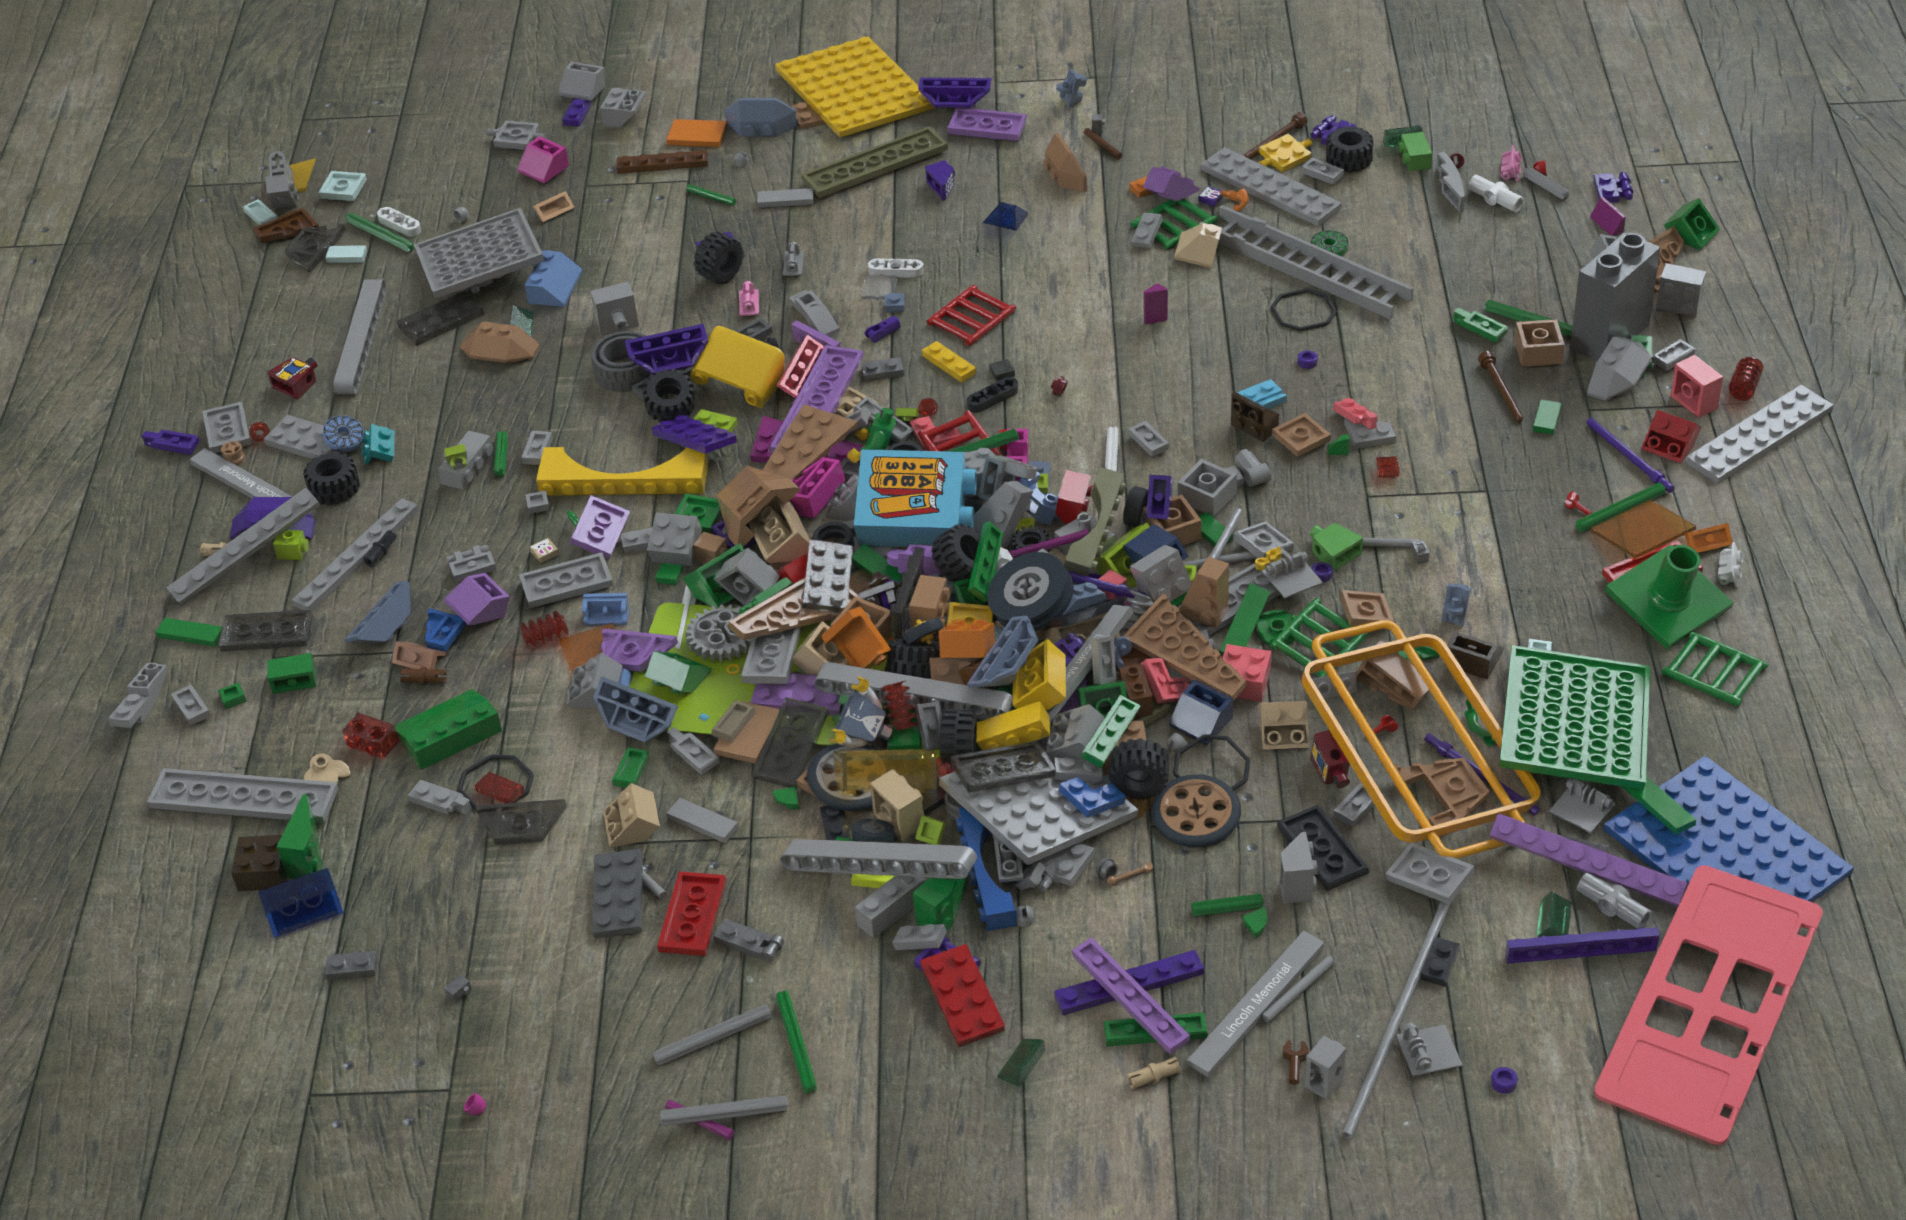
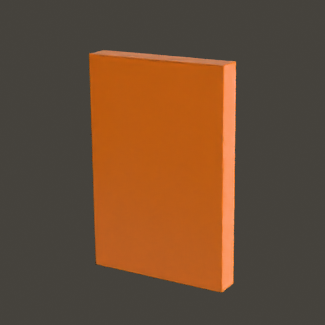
(696, 133)

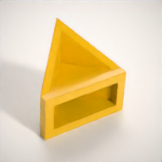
(302, 173)

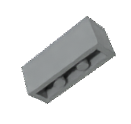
(478, 450)
(887, 904)

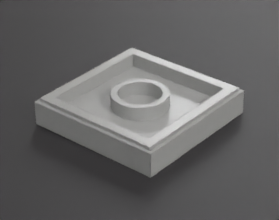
(1261, 538)

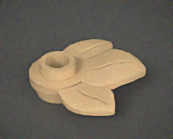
(327, 772)

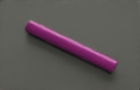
(709, 1125)

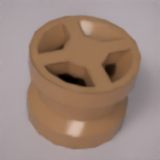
(233, 452)

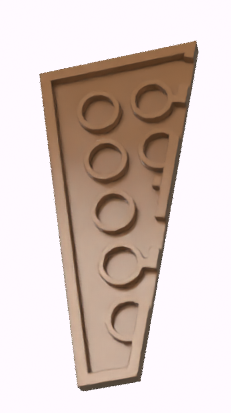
(780, 614)
(1169, 636)

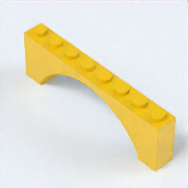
(679, 475)

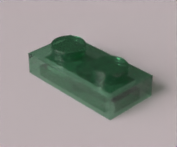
(1393, 136)

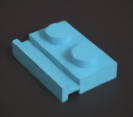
(1265, 393)

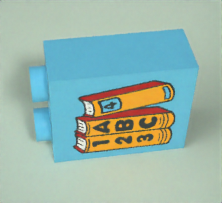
(911, 496)

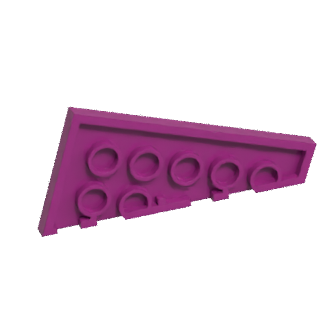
(768, 430)

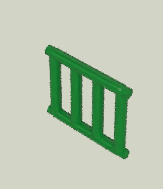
(1168, 208)
(1303, 617)
(1714, 689)

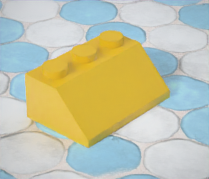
(1041, 677)

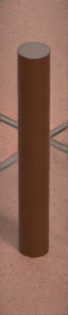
(1101, 142)

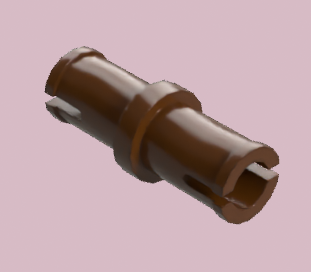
(423, 675)

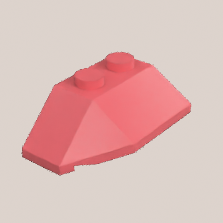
(800, 366)

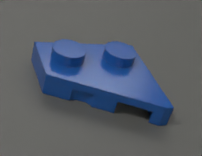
(442, 629)

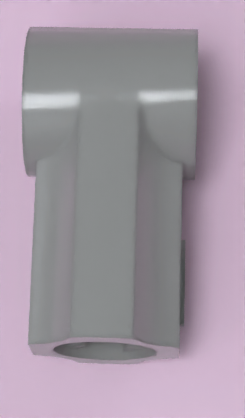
(1253, 470)

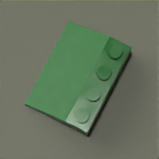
(448, 728)

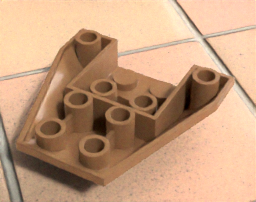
(747, 496)

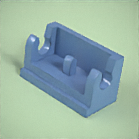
(605, 609)

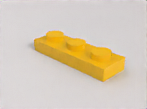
(949, 361)

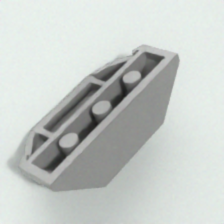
(1618, 368)

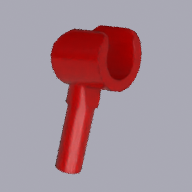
(1572, 501)
(1387, 723)

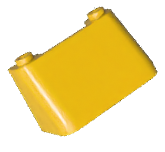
(740, 363)

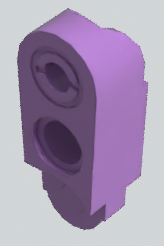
(899, 559)

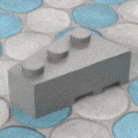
(1004, 509)

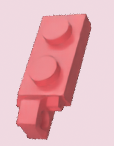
(1356, 413)

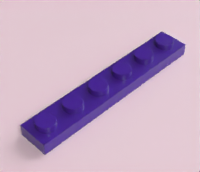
(1582, 945)
(1147, 976)

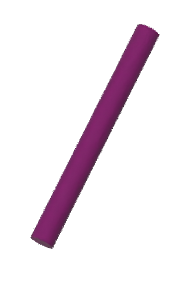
(1050, 543)

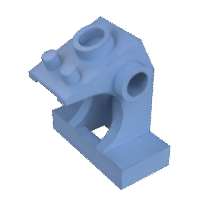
(1047, 503)

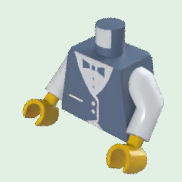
(861, 718)

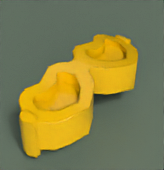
(1271, 556)

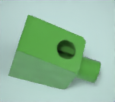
(1335, 545)

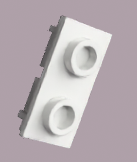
(1730, 566)

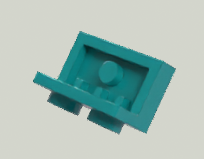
(378, 444)

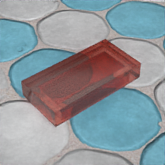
(499, 788)

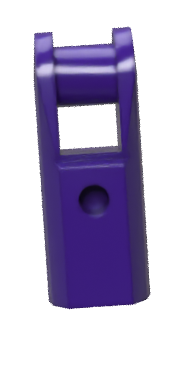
(882, 329)

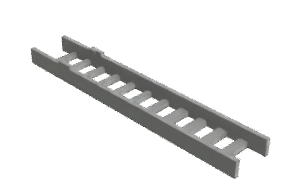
(1316, 278)

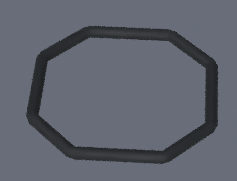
(1308, 326)
(1216, 737)
(495, 756)

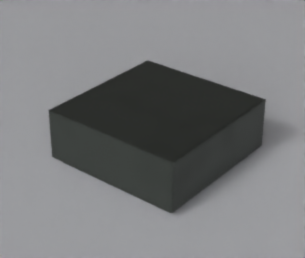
(1001, 369)

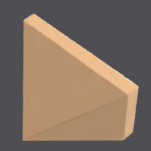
(553, 206)

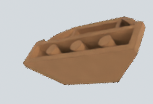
(1064, 166)
(499, 343)

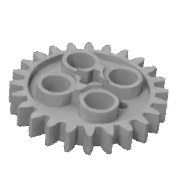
(709, 641)

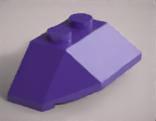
(954, 91)
(669, 349)
(260, 507)

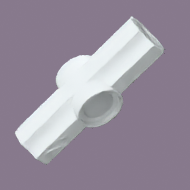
(1496, 193)

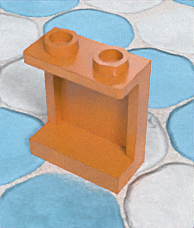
(858, 639)

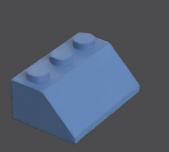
(552, 280)

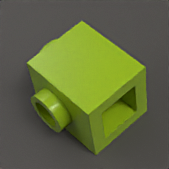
(290, 545)

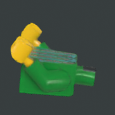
(877, 434)

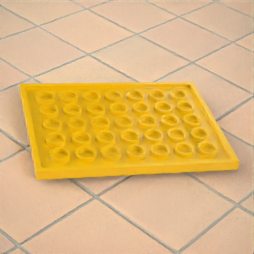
(853, 86)

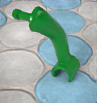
(1472, 721)

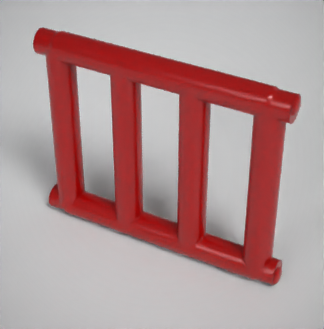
(981, 329)
(968, 417)

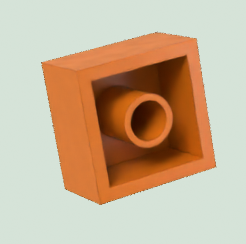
(966, 639)

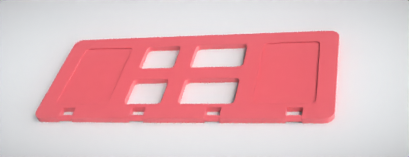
(1675, 1076)

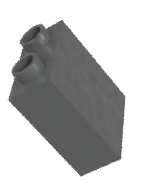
(1614, 294)

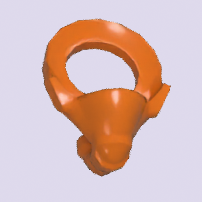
(1240, 196)

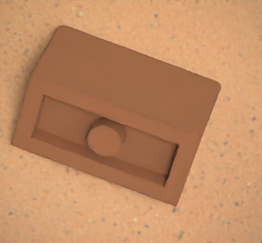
(415, 655)

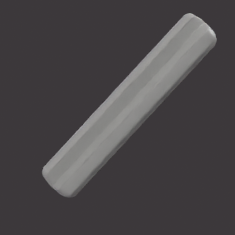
(1546, 183)

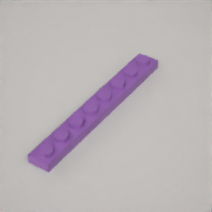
(1588, 860)

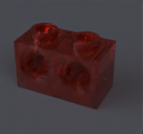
(370, 735)

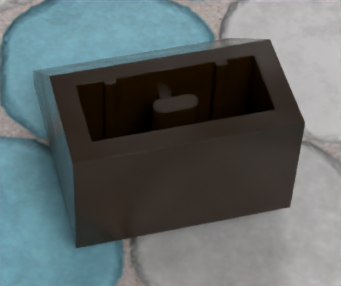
(1252, 417)
(1475, 655)

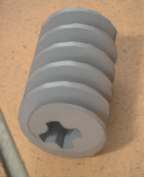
(1139, 607)

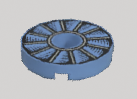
(343, 424)

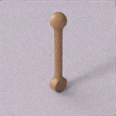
(1148, 867)

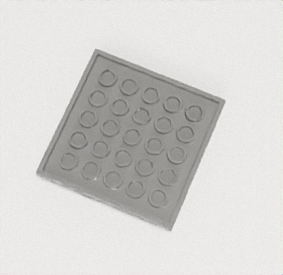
(478, 253)
(1034, 815)

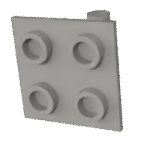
(1291, 575)
(1582, 805)
(1428, 1049)

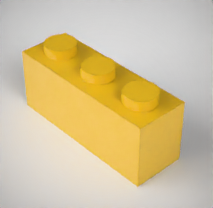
(1014, 727)

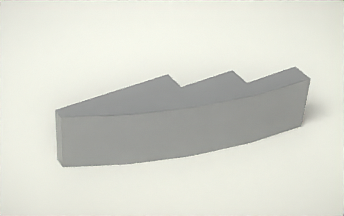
(1451, 181)

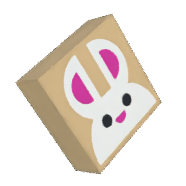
(544, 550)

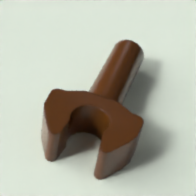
(1295, 1059)

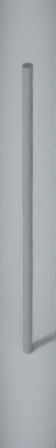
(1394, 1022)

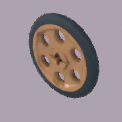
(1199, 835)

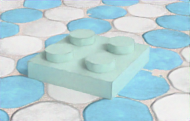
(342, 186)

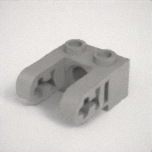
(280, 183)
(1000, 470)

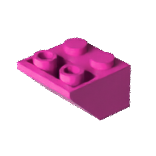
(543, 160)

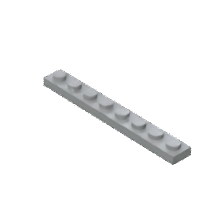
(243, 546)
(353, 556)

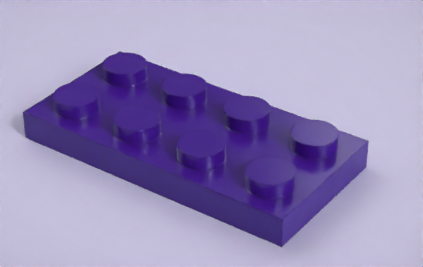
(694, 434)

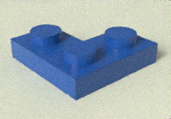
(1091, 801)

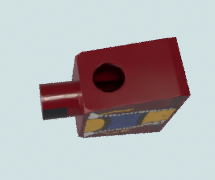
(293, 377)
(1329, 759)

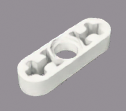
(408, 226)
(907, 267)

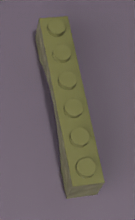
(1105, 495)

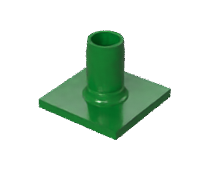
(1669, 595)

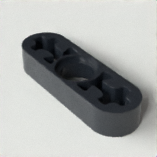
(1003, 388)

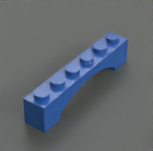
(996, 905)

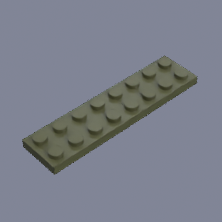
(874, 162)

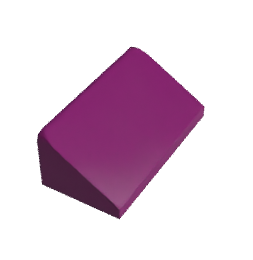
(1608, 217)
(1155, 304)

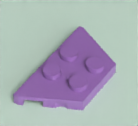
(634, 648)

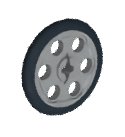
(820, 782)

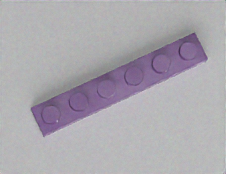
(1131, 996)

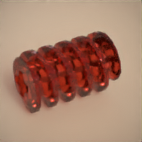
(1745, 378)
(543, 628)
(899, 705)

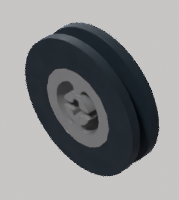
(1047, 598)

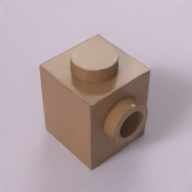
(709, 547)

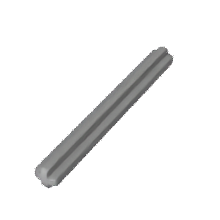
(712, 1034)
(723, 1110)

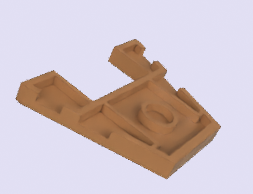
(1452, 783)

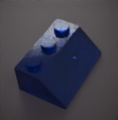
(300, 902)

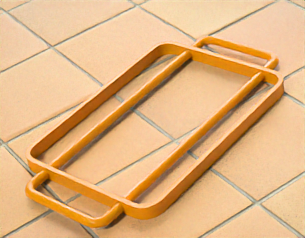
(1407, 644)

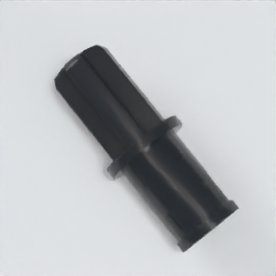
(379, 548)

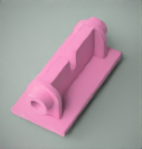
(1511, 164)
(748, 300)

